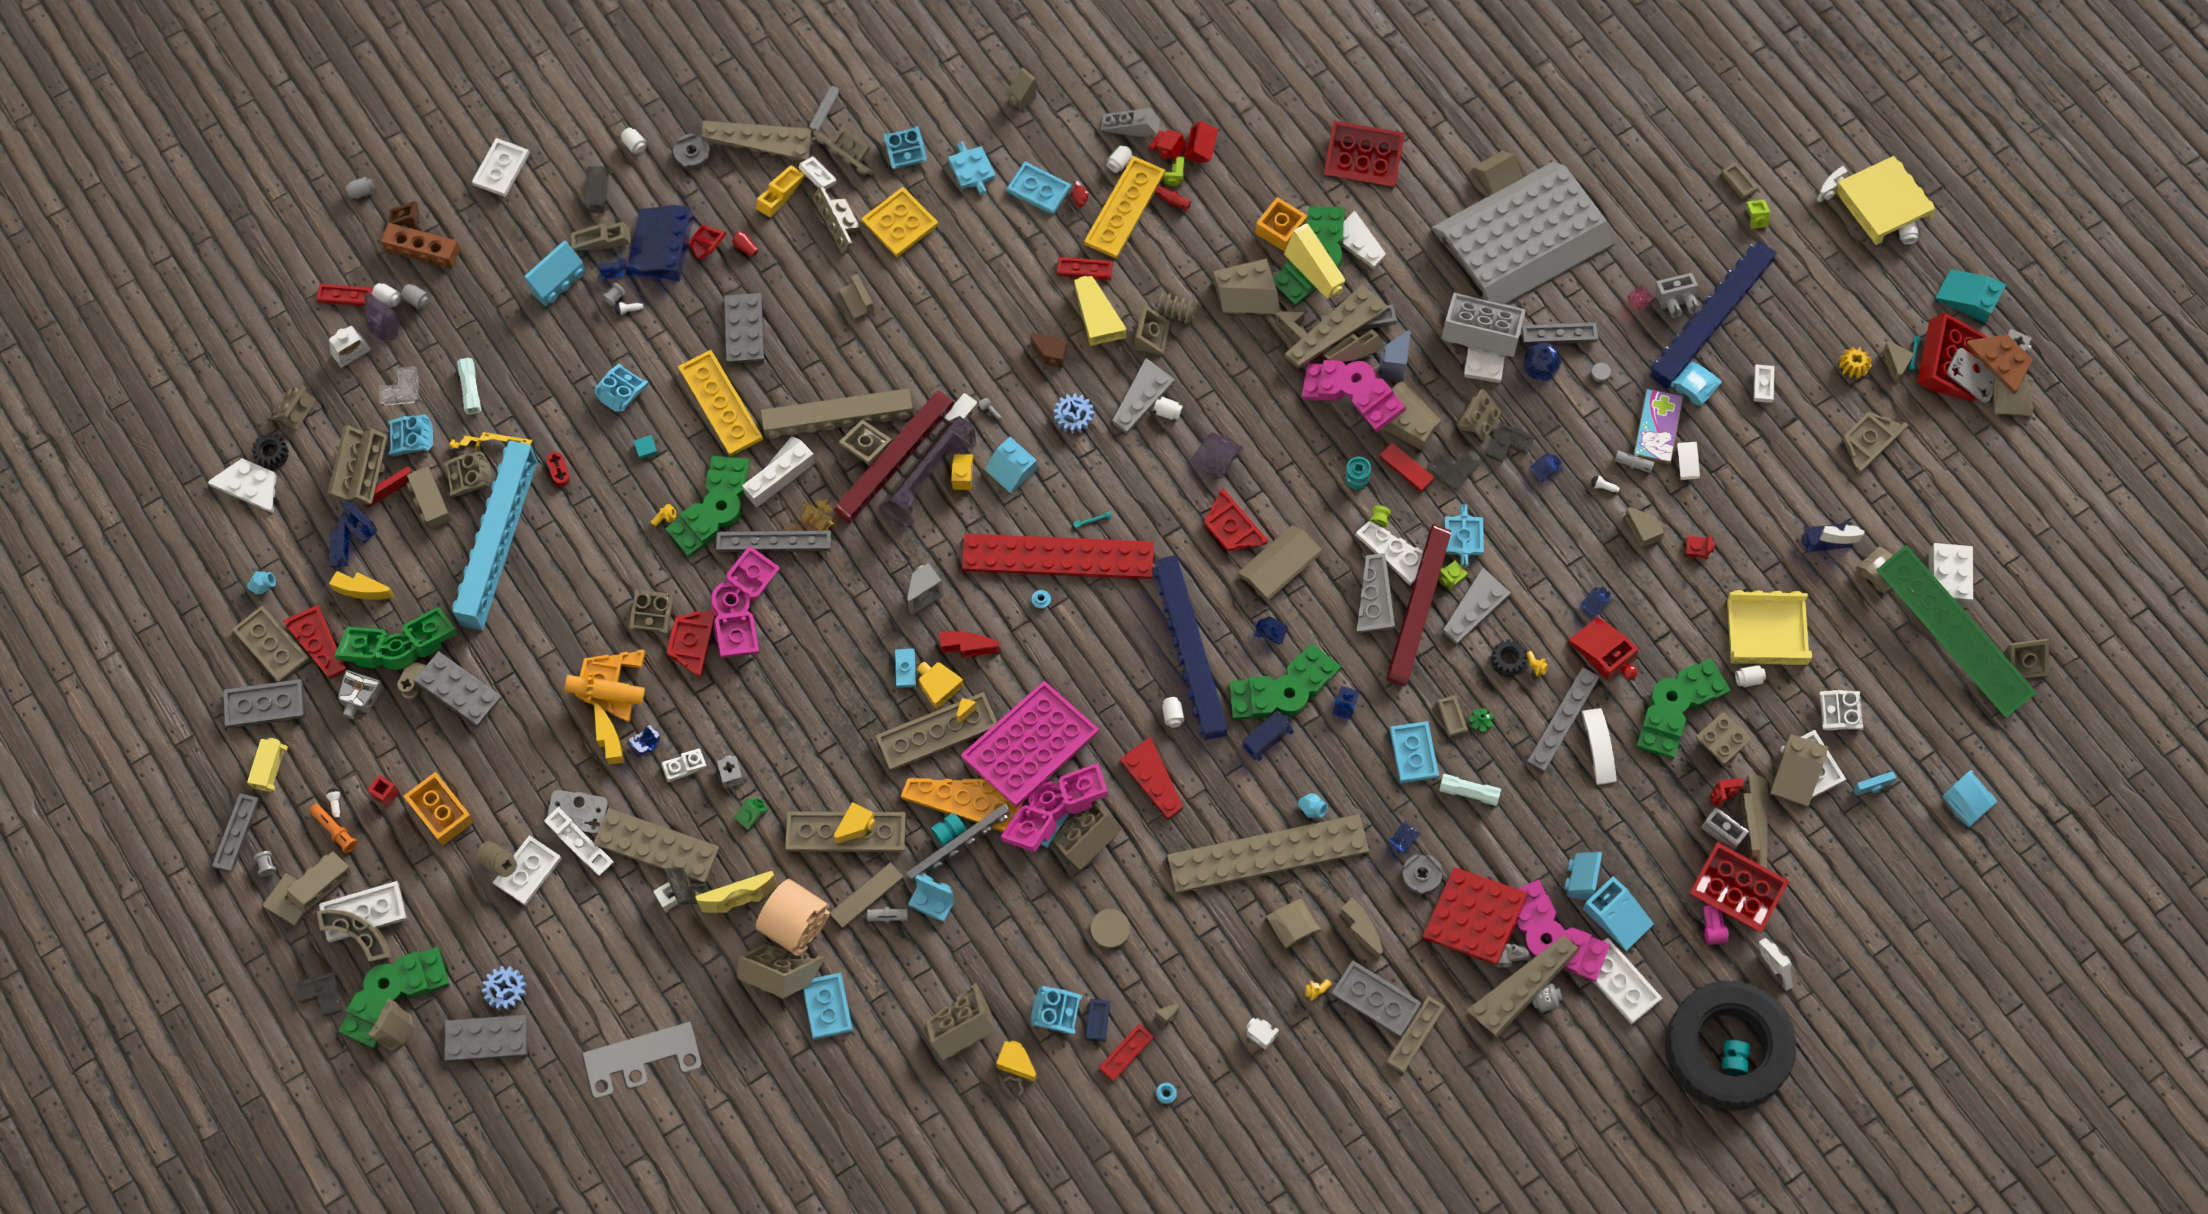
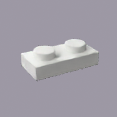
(817, 173)
(1763, 383)

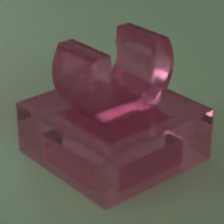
(1640, 297)

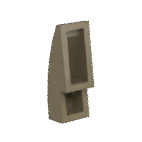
(601, 237)
(1354, 347)
(1362, 927)

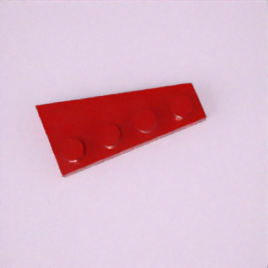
(314, 635)
(1150, 774)

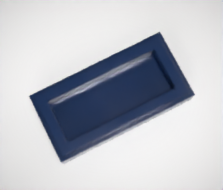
(1098, 1020)

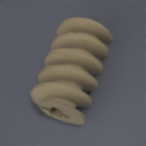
(1176, 308)
(496, 859)

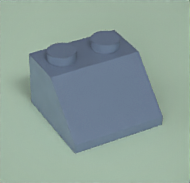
(1394, 359)

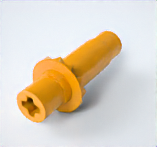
(603, 689)

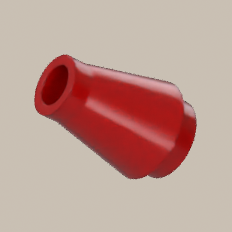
(745, 244)

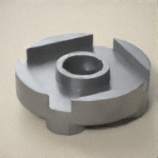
(695, 160)
(1422, 885)

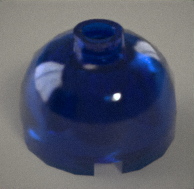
(1542, 361)

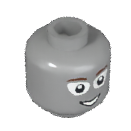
(1548, 998)

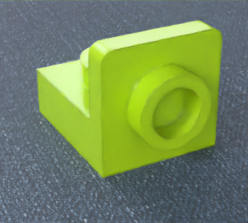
(1176, 176)
(1759, 213)
(1452, 575)

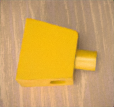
(938, 683)

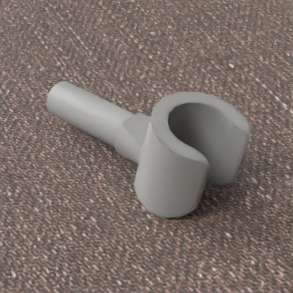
(986, 404)

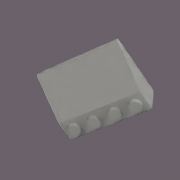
(1483, 324)

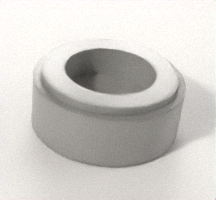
(1600, 372)

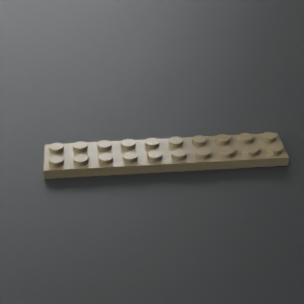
(1267, 853)

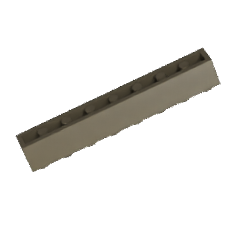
(837, 413)

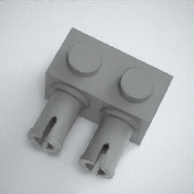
(1678, 291)

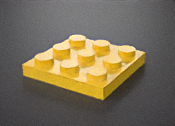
(900, 222)

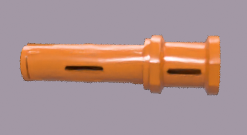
(337, 833)

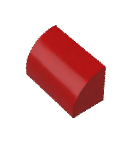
(1201, 142)

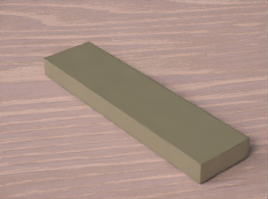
(866, 895)
(1415, 1034)

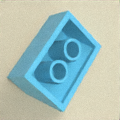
(555, 274)

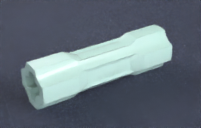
(469, 388)
(1484, 793)

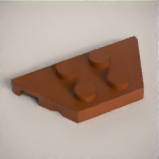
(2002, 358)

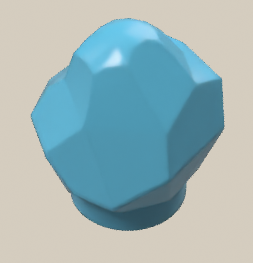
(261, 582)
(1313, 806)

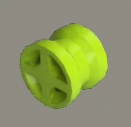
(1380, 516)

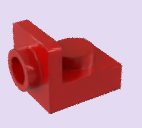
(1699, 546)

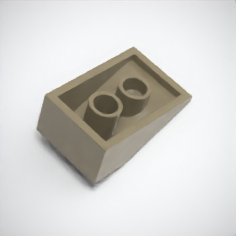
(1799, 770)

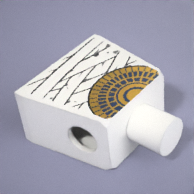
(347, 346)

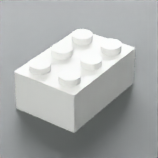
(1954, 570)

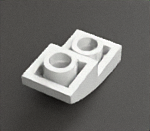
(1831, 183)
(1688, 460)
(1850, 534)
(683, 766)

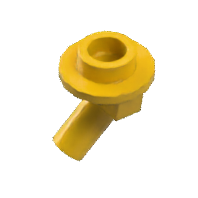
(667, 513)
(1539, 666)
(1314, 989)

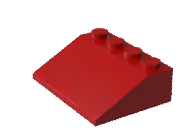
(1364, 153)
(1942, 340)
(1739, 887)

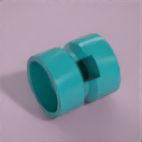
(1358, 473)
(948, 830)
(1736, 1055)

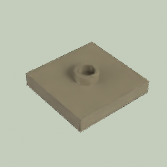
(280, 903)

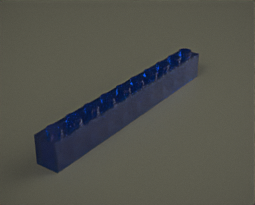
(1713, 314)
(1190, 648)

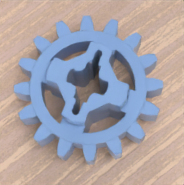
(1080, 409)
(502, 996)

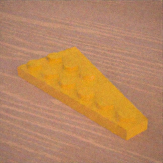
(966, 798)

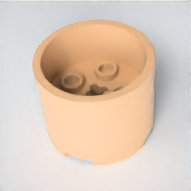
(792, 917)

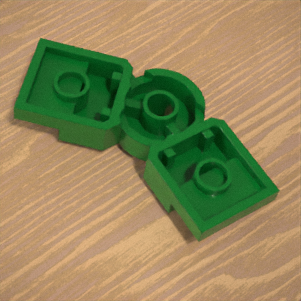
(1329, 229)
(701, 522)
(374, 647)
(1263, 696)
(1665, 718)
(409, 976)

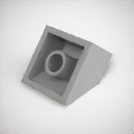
(924, 588)

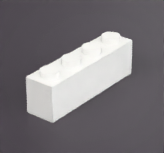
(784, 467)

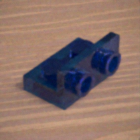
(357, 522)
(339, 546)

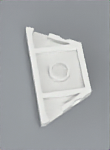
(248, 483)

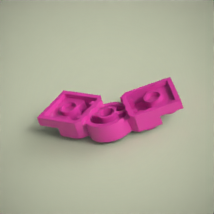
(1370, 395)
(744, 584)
(1052, 802)
(1538, 922)

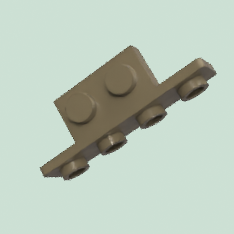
(848, 146)
(837, 217)

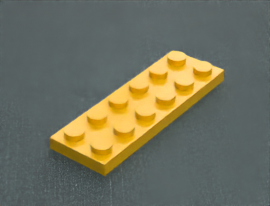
(1124, 207)
(720, 403)

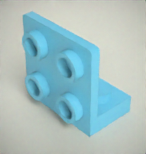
(932, 898)

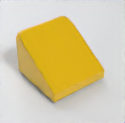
(965, 708)

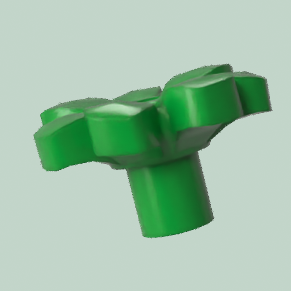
(1481, 720)

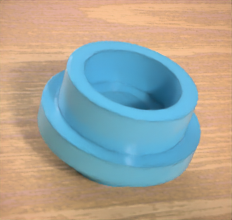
(1041, 604)
(1166, 1087)

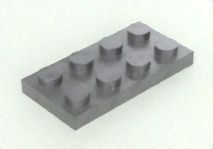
(744, 328)
(457, 689)
(264, 703)
(1376, 999)
(486, 1038)

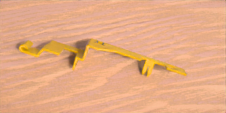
(467, 439)

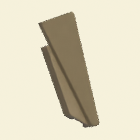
(1755, 815)

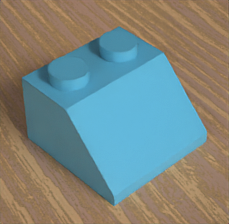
(1011, 465)
(1583, 875)

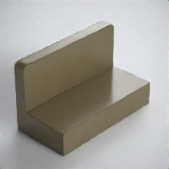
(857, 298)

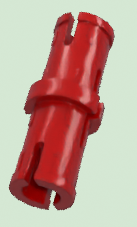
(1173, 197)

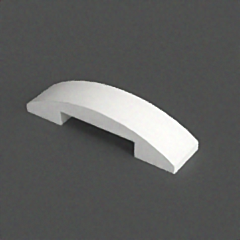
(1600, 746)
(578, 842)

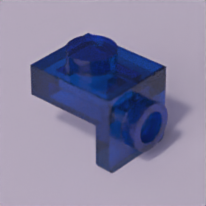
(613, 269)
(1546, 466)
(1596, 600)
(1271, 629)
(1345, 702)
(644, 741)
(1404, 838)

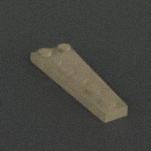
(775, 140)
(1348, 317)
(1512, 996)

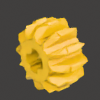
(1855, 362)

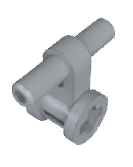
(1513, 953)

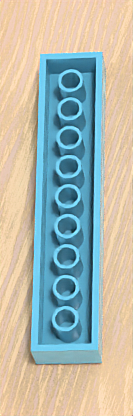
(495, 535)

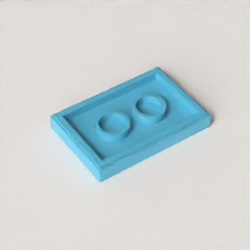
(1039, 188)
(1414, 752)
(827, 1006)

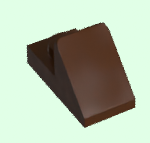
(405, 214)

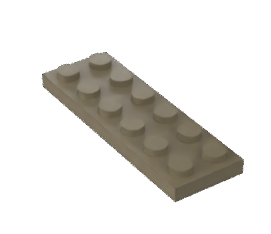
(934, 733)
(816, 829)
(656, 845)

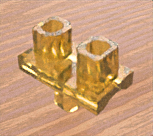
(824, 520)

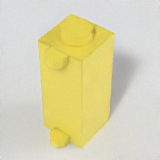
(266, 764)

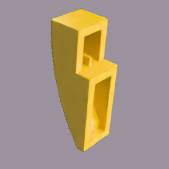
(779, 191)
(360, 587)
(607, 737)

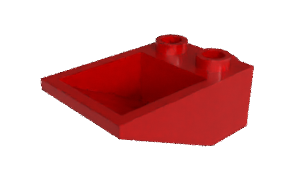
(1603, 647)

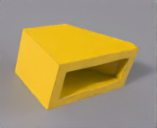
(962, 471)
(854, 824)
(1016, 1061)

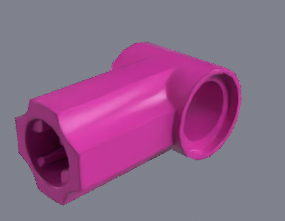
(1715, 930)

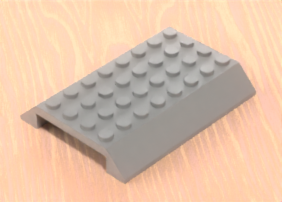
(1527, 233)

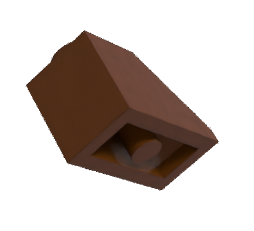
(1050, 349)

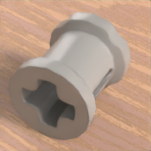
(614, 294)
(265, 863)

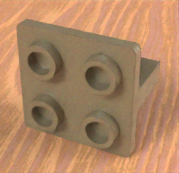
(294, 407)
(1480, 415)
(1723, 738)

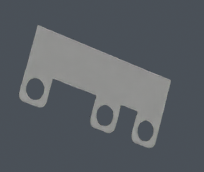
(633, 1053)

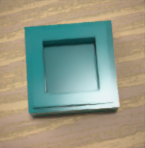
(645, 447)

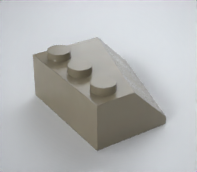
(1247, 289)
(1417, 422)
(1087, 834)
(777, 970)
(961, 1024)

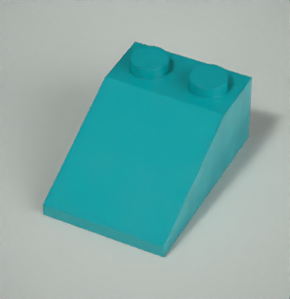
(1970, 293)

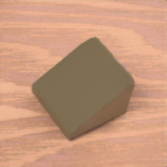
(1168, 1013)

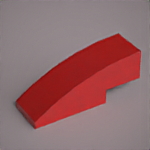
(968, 643)

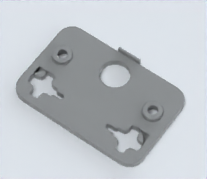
(1968, 378)
(579, 816)

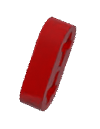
(561, 468)

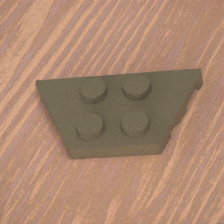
(1870, 438)

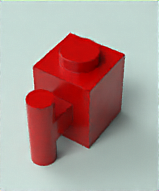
(1169, 144)

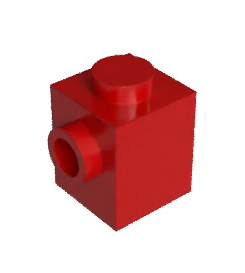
(383, 791)

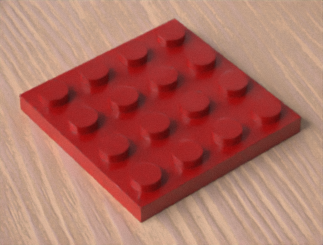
(1475, 916)

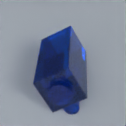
(1812, 540)
(1267, 735)

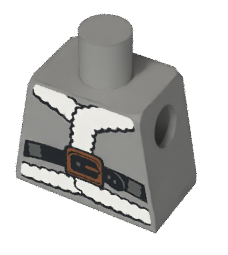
(358, 693)

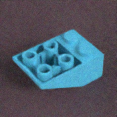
(1618, 913)

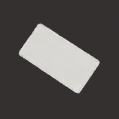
(961, 407)

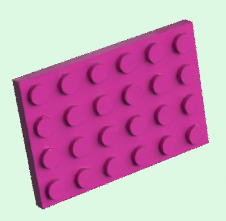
(1030, 744)

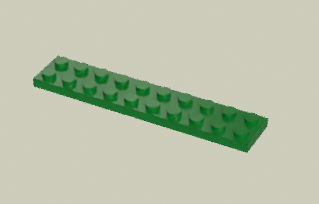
(1956, 631)

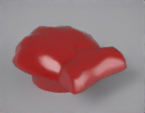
(1079, 194)

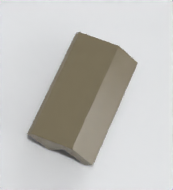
(357, 465)
(1280, 562)

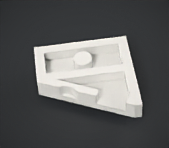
(1778, 963)

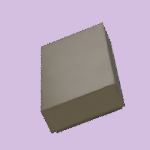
(1739, 180)
(1452, 716)

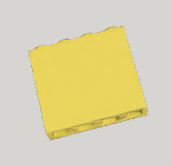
(1884, 198)
(1768, 628)

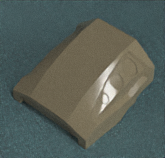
(2013, 404)
(468, 473)
(1869, 566)
(651, 611)
(1293, 923)
(392, 1026)

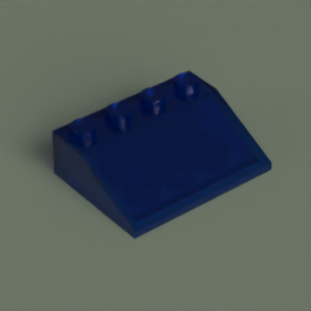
(661, 242)

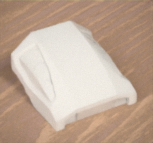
(1840, 710)

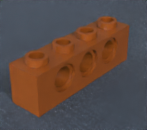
(430, 243)

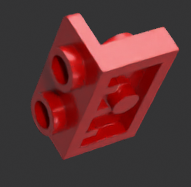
(1725, 791)

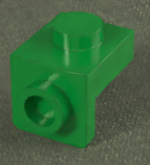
(750, 812)

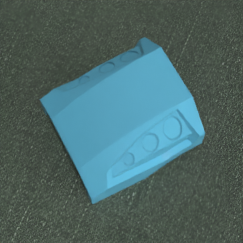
(905, 148)
(1696, 383)
(619, 388)
(410, 435)
(1969, 798)
(1055, 1009)

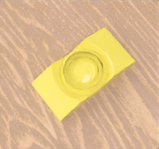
(738, 893)

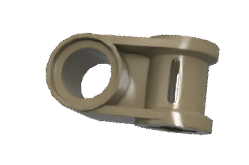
(406, 682)

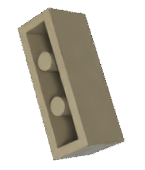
(428, 498)
(318, 881)

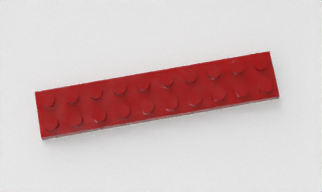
(1058, 556)

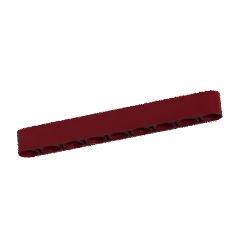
(894, 456)
(1418, 605)

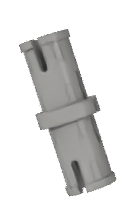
(1634, 461)
(887, 914)

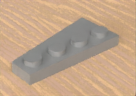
(1145, 390)
(1376, 601)
(1476, 605)

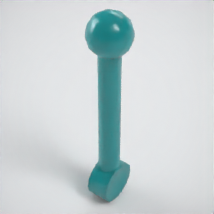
(1916, 340)
(1077, 524)

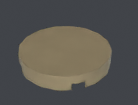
(1110, 928)

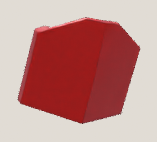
(705, 241)

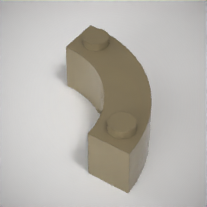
(357, 927)

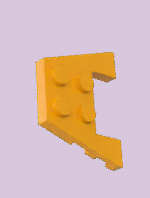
(609, 669)

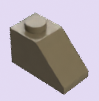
(1022, 89)
(1644, 527)

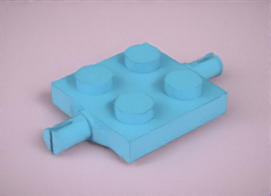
(971, 168)
(1465, 536)

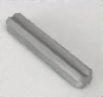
(824, 108)

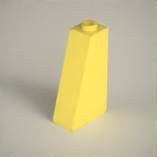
(1314, 262)
(1099, 317)

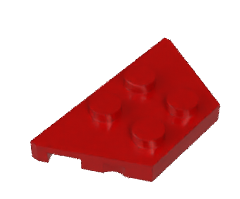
(1232, 525)
(691, 640)

